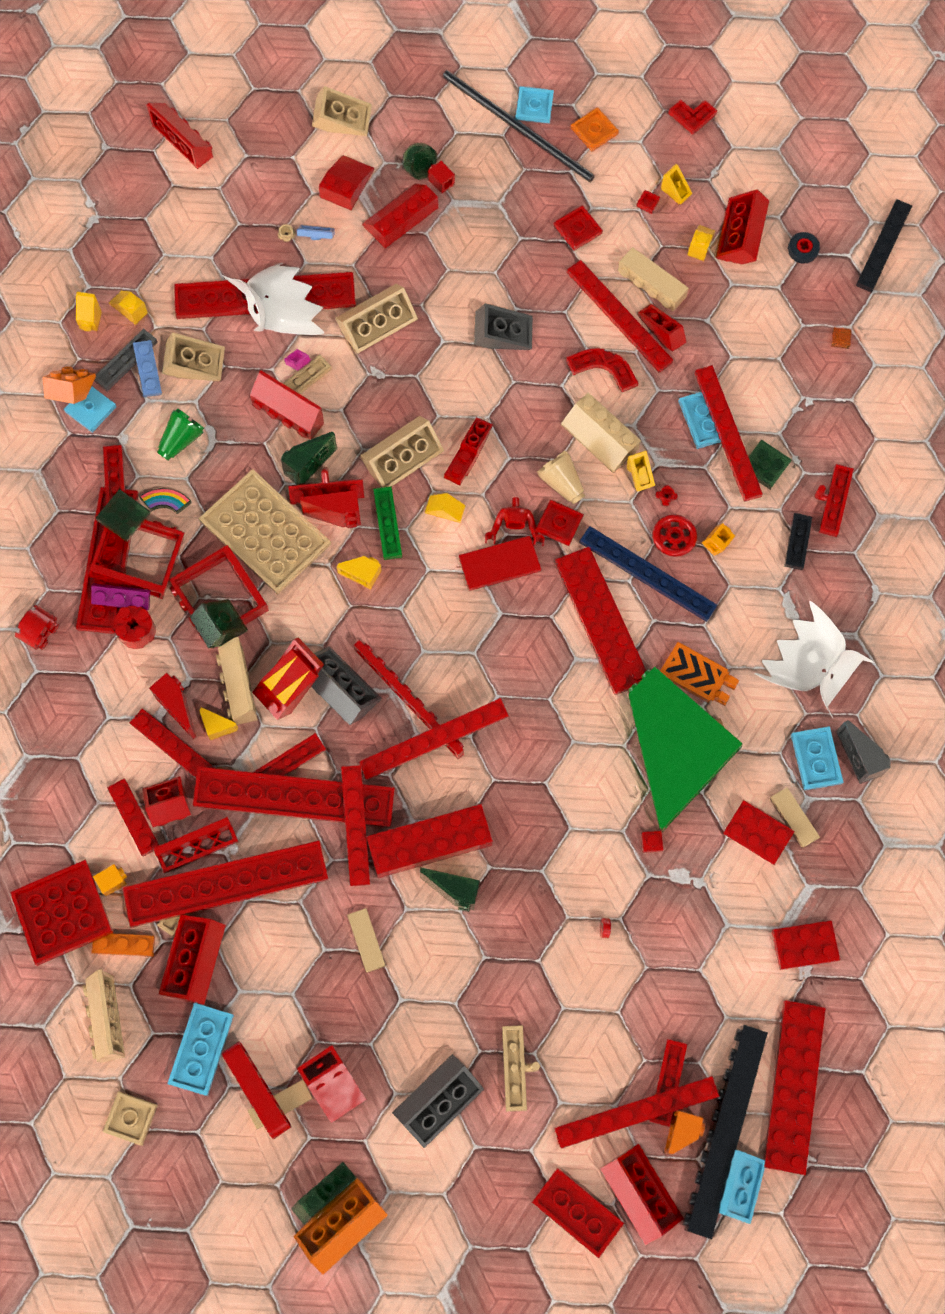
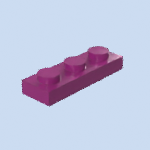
(120, 596)

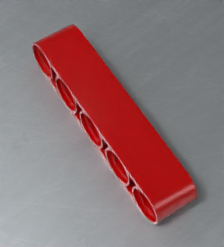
(256, 1090)

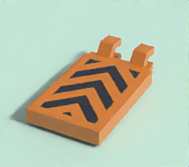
(698, 674)

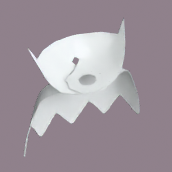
(285, 308)
(817, 649)

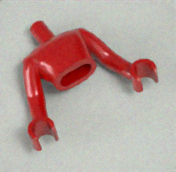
(515, 518)

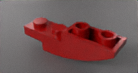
(468, 451)

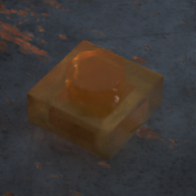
(841, 338)

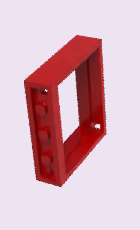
(206, 564)
(124, 580)

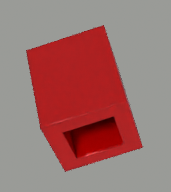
(441, 177)

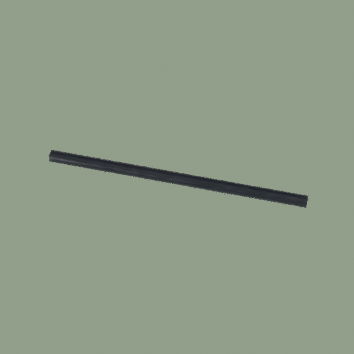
(517, 125)

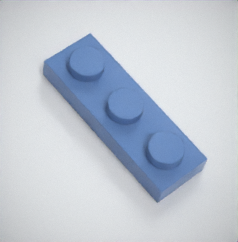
(147, 368)

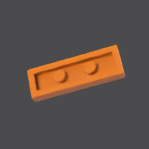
(125, 945)

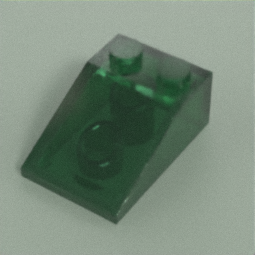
(306, 458)
(456, 889)

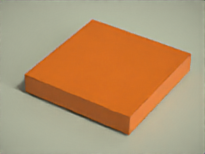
(594, 129)

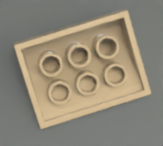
(104, 1017)

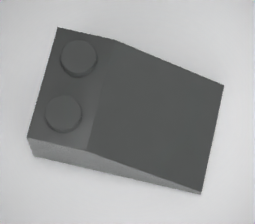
(502, 328)
(864, 754)

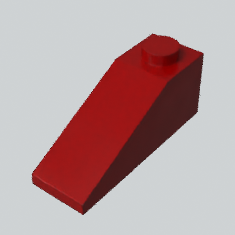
(665, 328)

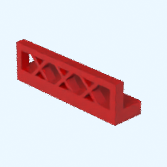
(192, 838)

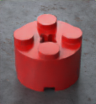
(143, 624)
(36, 627)

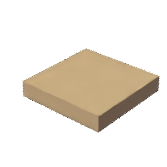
(130, 1118)

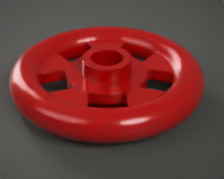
(674, 550)

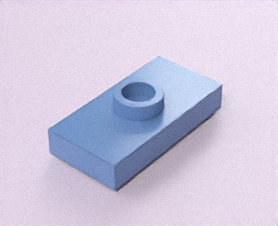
(316, 232)

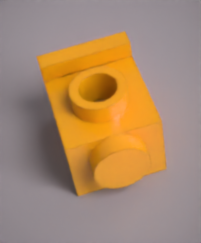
(718, 539)

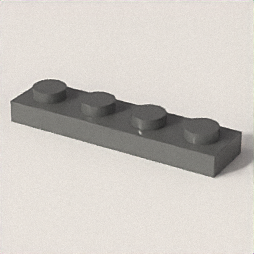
(122, 362)

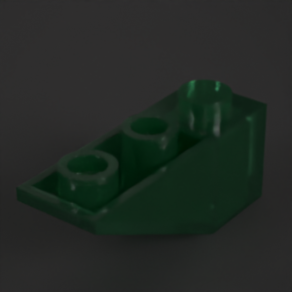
(323, 1193)

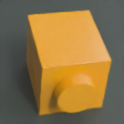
(110, 879)

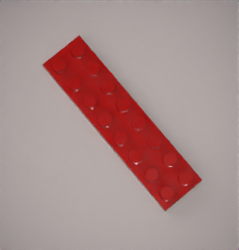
(93, 616)
(601, 619)
(794, 1088)

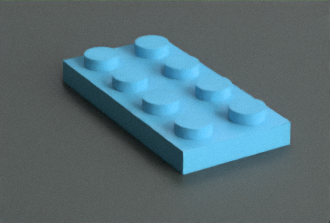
(200, 1049)

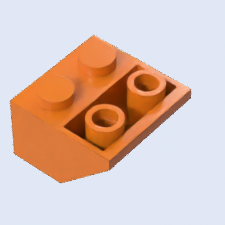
(68, 384)

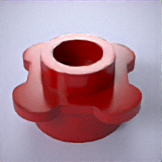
(670, 492)

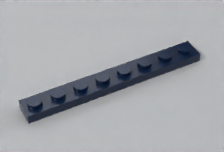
(648, 574)

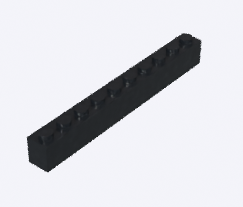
(726, 1131)

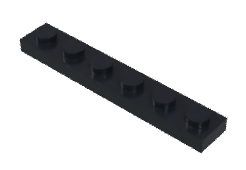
(884, 245)

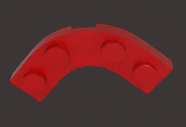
(605, 360)

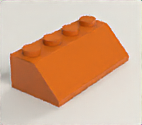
(340, 1226)

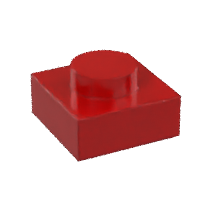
(648, 201)
(652, 841)

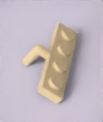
(515, 1068)

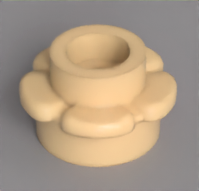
(286, 229)

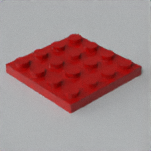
(61, 912)

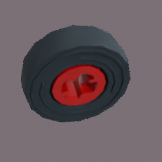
(803, 239)

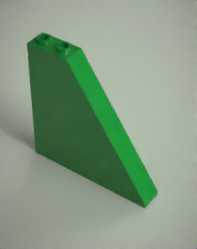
(677, 742)

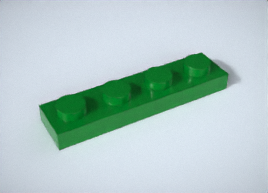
(387, 523)

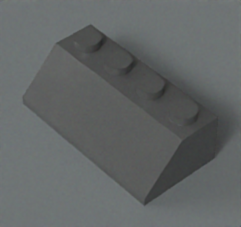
(343, 687)
(438, 1100)

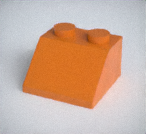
(683, 1131)

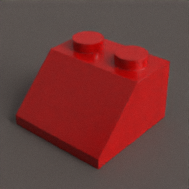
(166, 802)

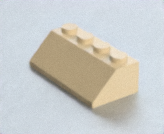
(377, 318)
(601, 432)
(402, 452)
(237, 682)

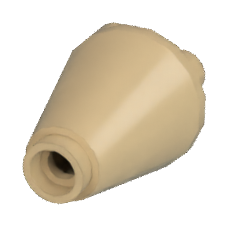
(563, 477)

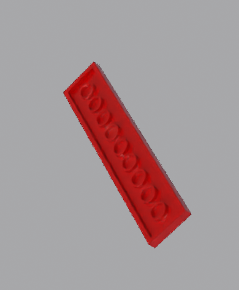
(225, 299)
(286, 796)
(225, 884)

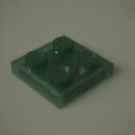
(768, 463)
(123, 515)

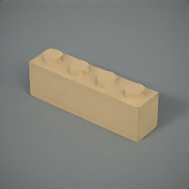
(652, 279)

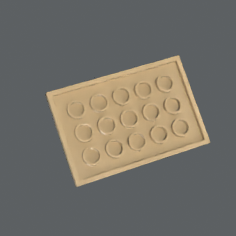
(265, 531)

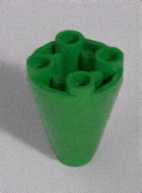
(178, 434)

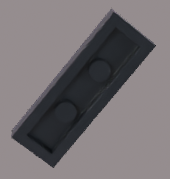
(798, 541)

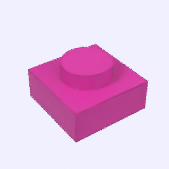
(297, 359)

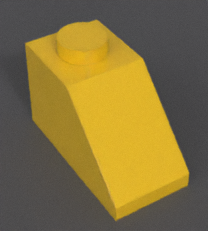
(701, 242)
(129, 306)
(87, 311)
(361, 570)

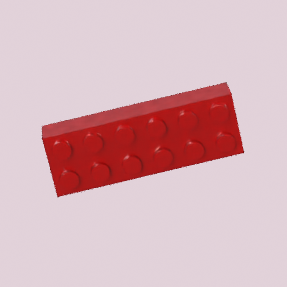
(429, 841)

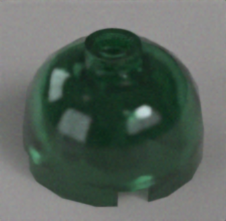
(418, 160)

